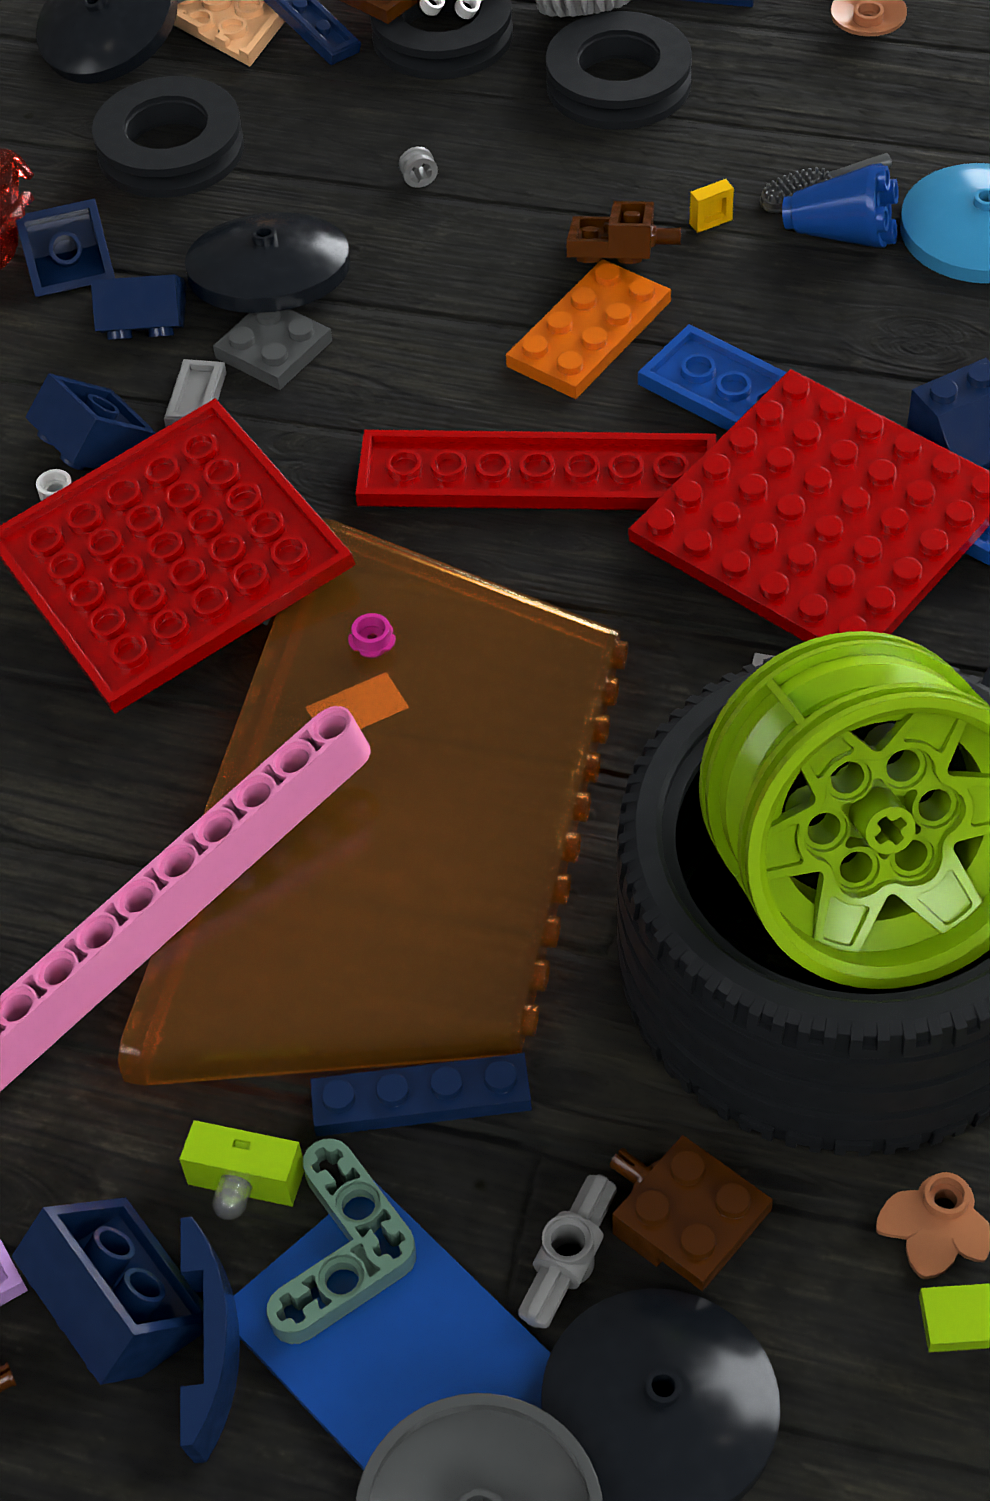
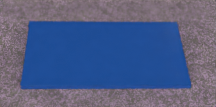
(398, 1351)

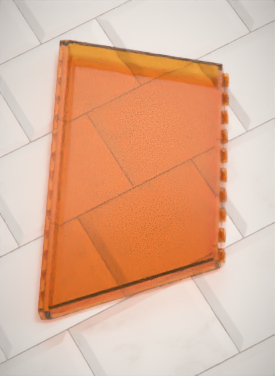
(429, 881)

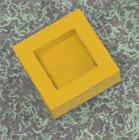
(711, 205)

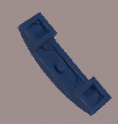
(207, 1405)

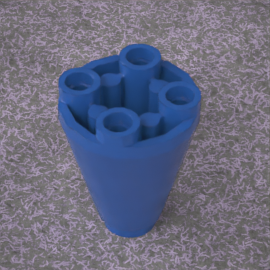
(847, 208)

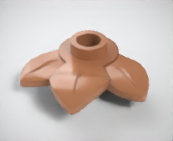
(934, 1232)

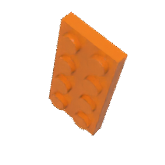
(588, 328)

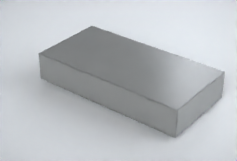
(195, 386)

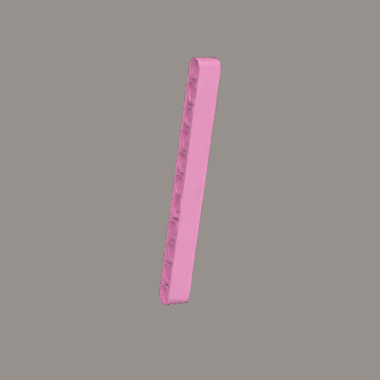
(176, 886)

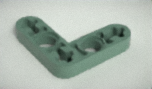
(359, 1255)

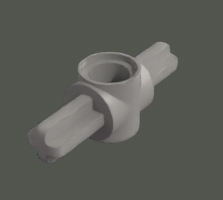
(561, 1272)

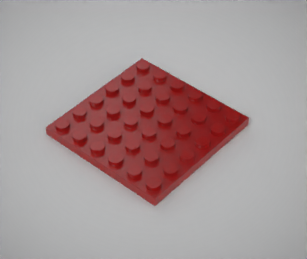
(819, 513)
(169, 553)

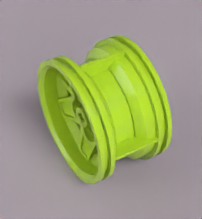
(921, 871)

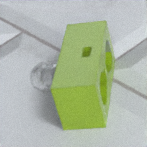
(241, 1167)

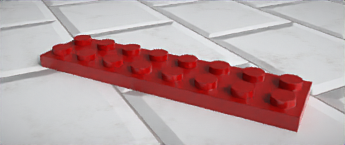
(523, 468)

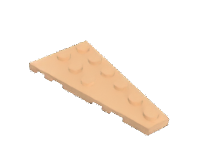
(230, 26)

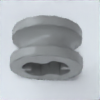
(421, 175)

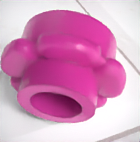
(371, 635)

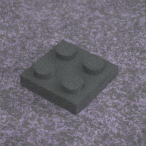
(273, 345)

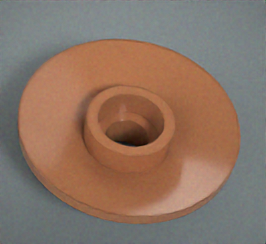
(868, 16)

